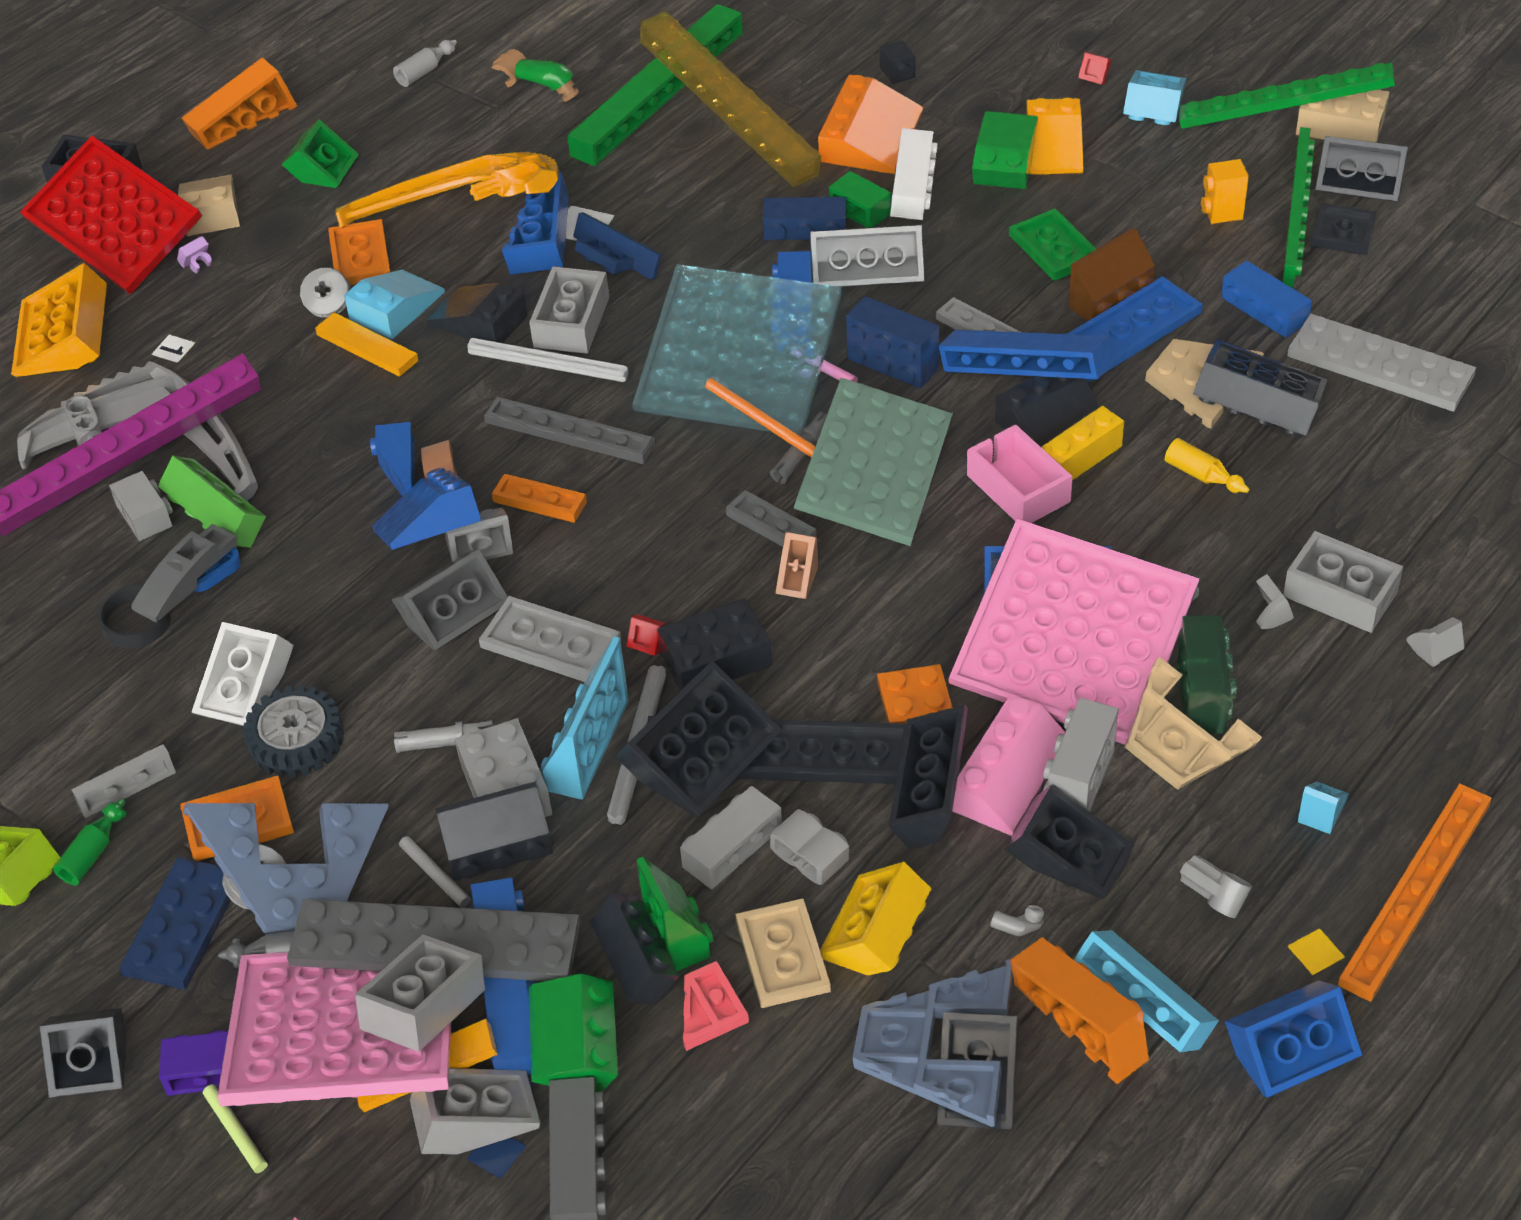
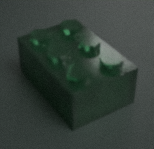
(1206, 672)

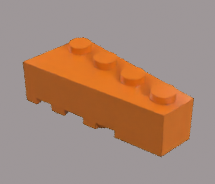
(239, 105)
(1083, 1007)

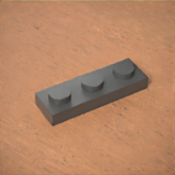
(766, 518)

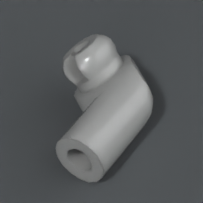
(1019, 925)

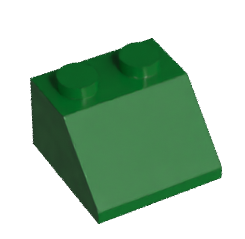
(320, 157)

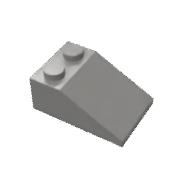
(474, 1110)

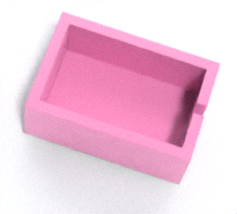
(1022, 475)

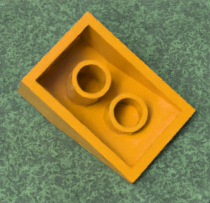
(1057, 136)

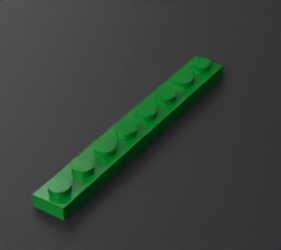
(1287, 95)
(1298, 211)

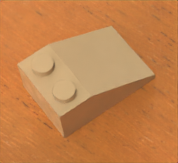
(214, 200)

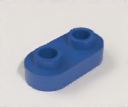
(220, 570)

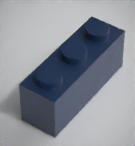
(799, 216)

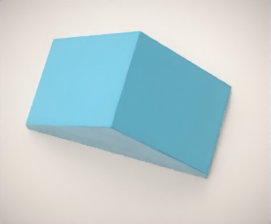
(1321, 806)

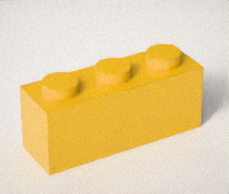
(1087, 441)

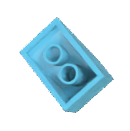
(1154, 97)
(390, 301)

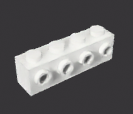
(912, 181)

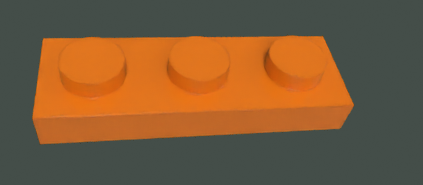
(539, 498)

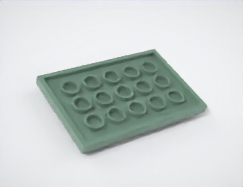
(874, 461)

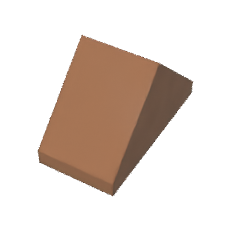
(797, 565)

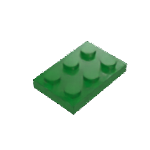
(1051, 242)

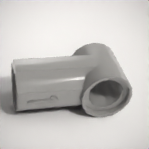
(1222, 889)

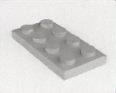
(546, 638)

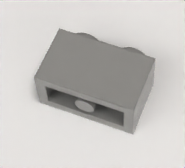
(141, 505)

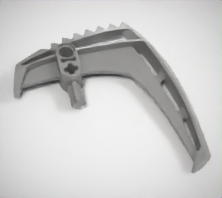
(115, 401)

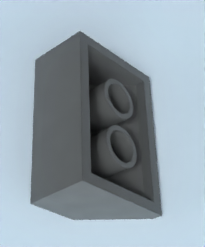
(451, 599)

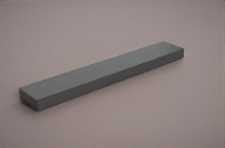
(570, 430)

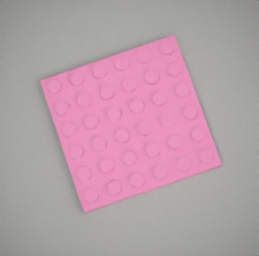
(1072, 625)
(301, 1039)

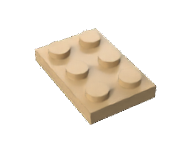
(782, 953)

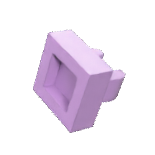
(193, 252)

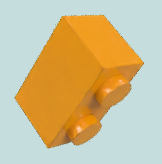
(1225, 191)

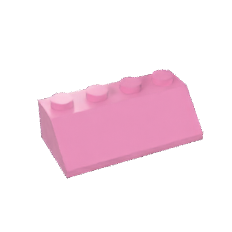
(1007, 765)

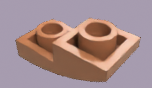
(438, 456)

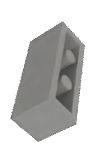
(730, 837)

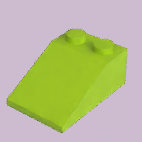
(24, 862)

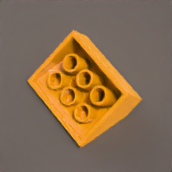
(61, 324)

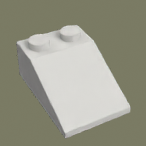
(240, 672)

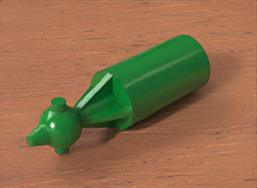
(88, 845)

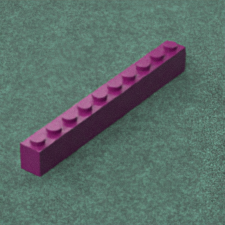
(126, 442)

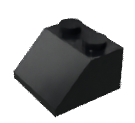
(84, 1052)

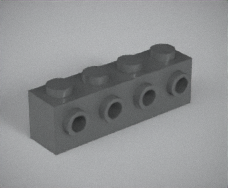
(574, 1150)

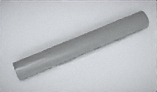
(435, 872)

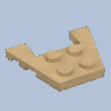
(1177, 374)
(1172, 741)

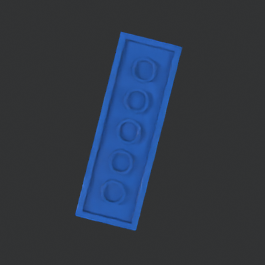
(1142, 319)

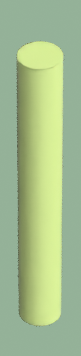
(235, 1130)

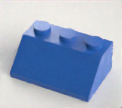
(1294, 1037)

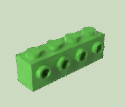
(210, 500)

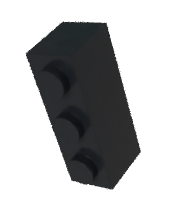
(634, 949)

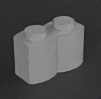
(809, 846)

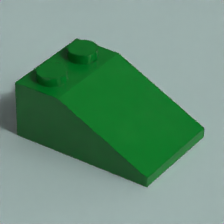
(1004, 150)
(673, 916)

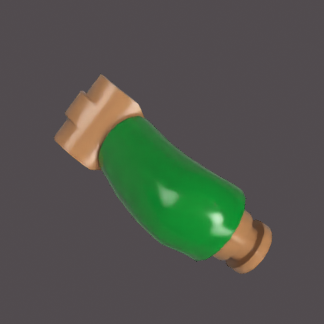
(543, 72)

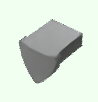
(1278, 608)
(1438, 642)

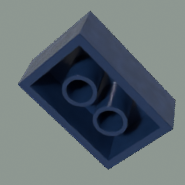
(892, 342)

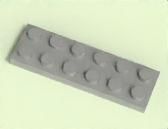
(1382, 362)

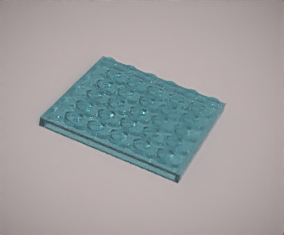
(748, 334)

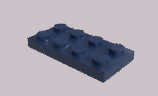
(178, 925)

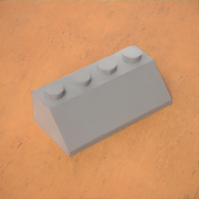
(867, 256)

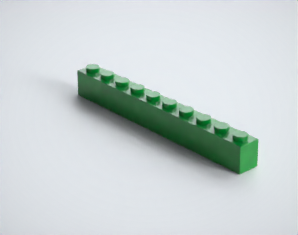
(647, 91)

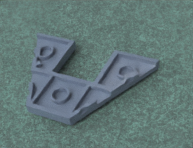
(278, 890)
(898, 1034)

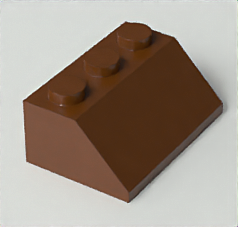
(1110, 275)

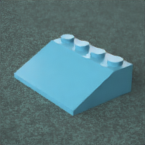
(588, 726)

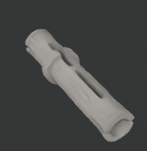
(436, 736)

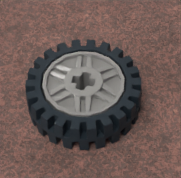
(293, 731)

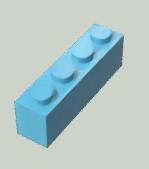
(1164, 1003)

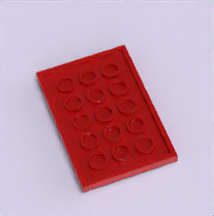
(111, 214)

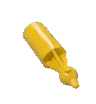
(1202, 466)

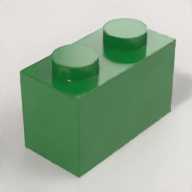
(865, 201)

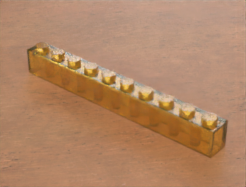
(730, 99)

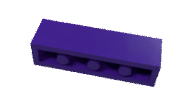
(192, 1062)

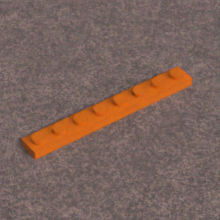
(1414, 893)

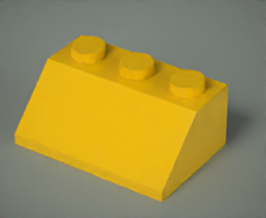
(876, 920)

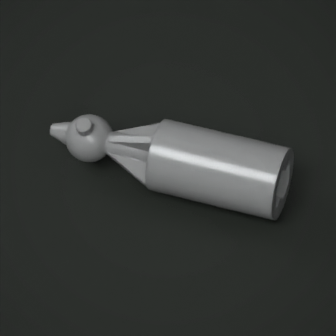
(422, 63)

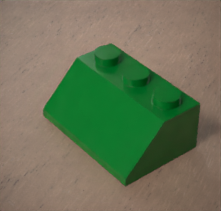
(573, 1030)

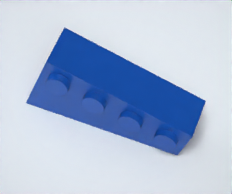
(540, 232)

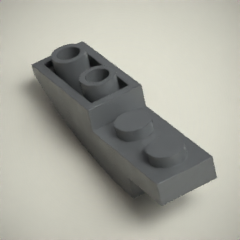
(179, 570)

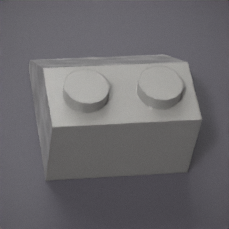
(488, 535)

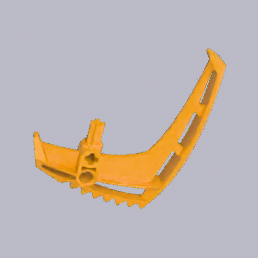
(501, 174)

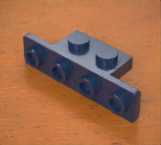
(613, 249)

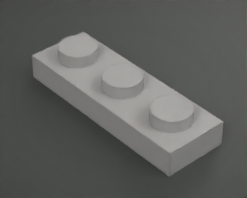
(123, 780)

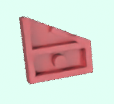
(710, 1006)

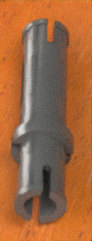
(794, 456)

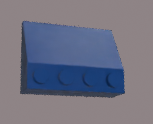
(428, 509)

